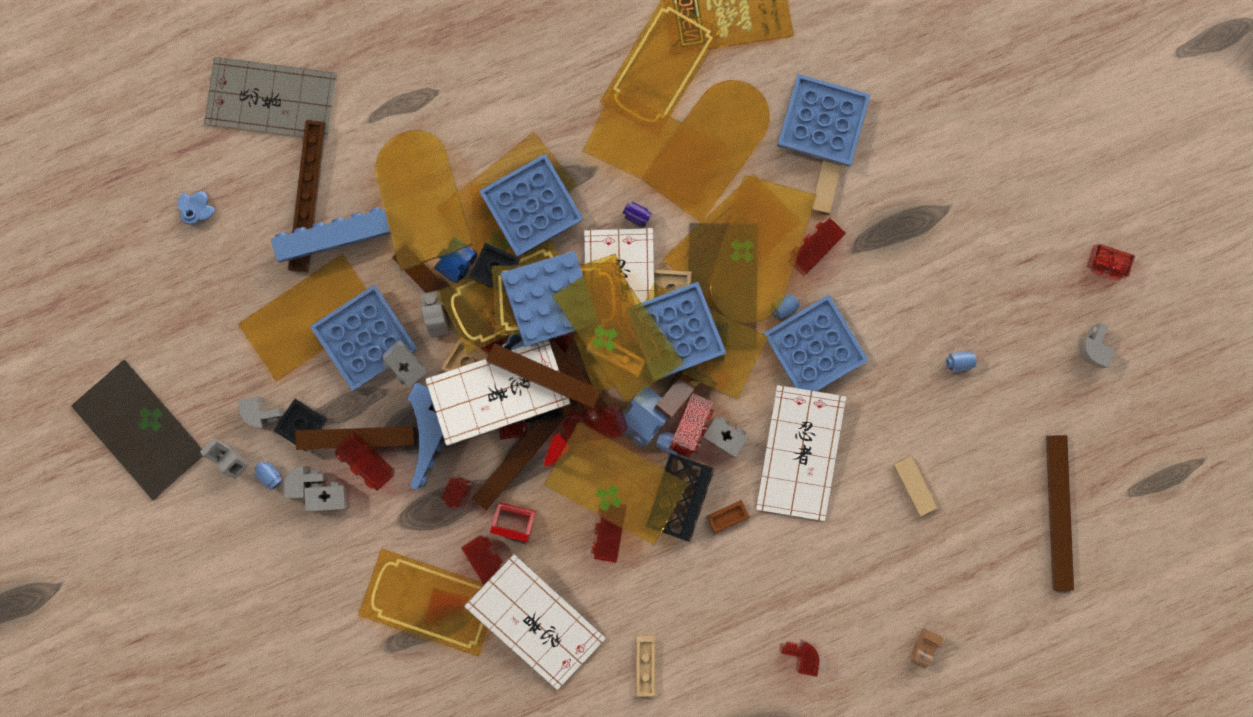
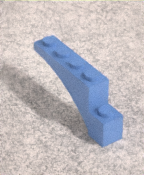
(429, 434)

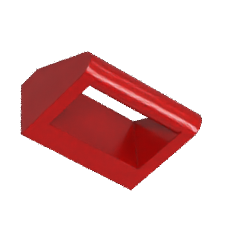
(555, 449)
(508, 532)

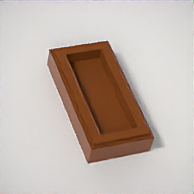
(728, 516)

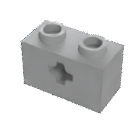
(400, 353)
(714, 436)
(314, 496)

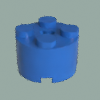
(456, 264)

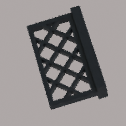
(697, 497)

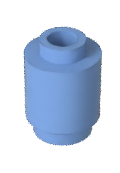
(787, 307)
(961, 361)
(664, 441)
(268, 475)

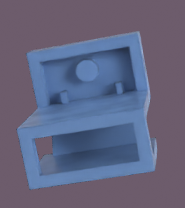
(643, 418)

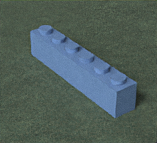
(330, 236)

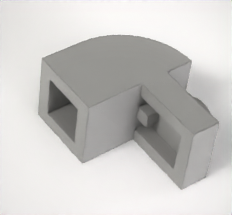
(434, 314)
(1092, 349)
(253, 412)
(225, 457)
(298, 480)

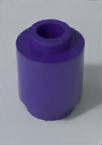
(636, 214)

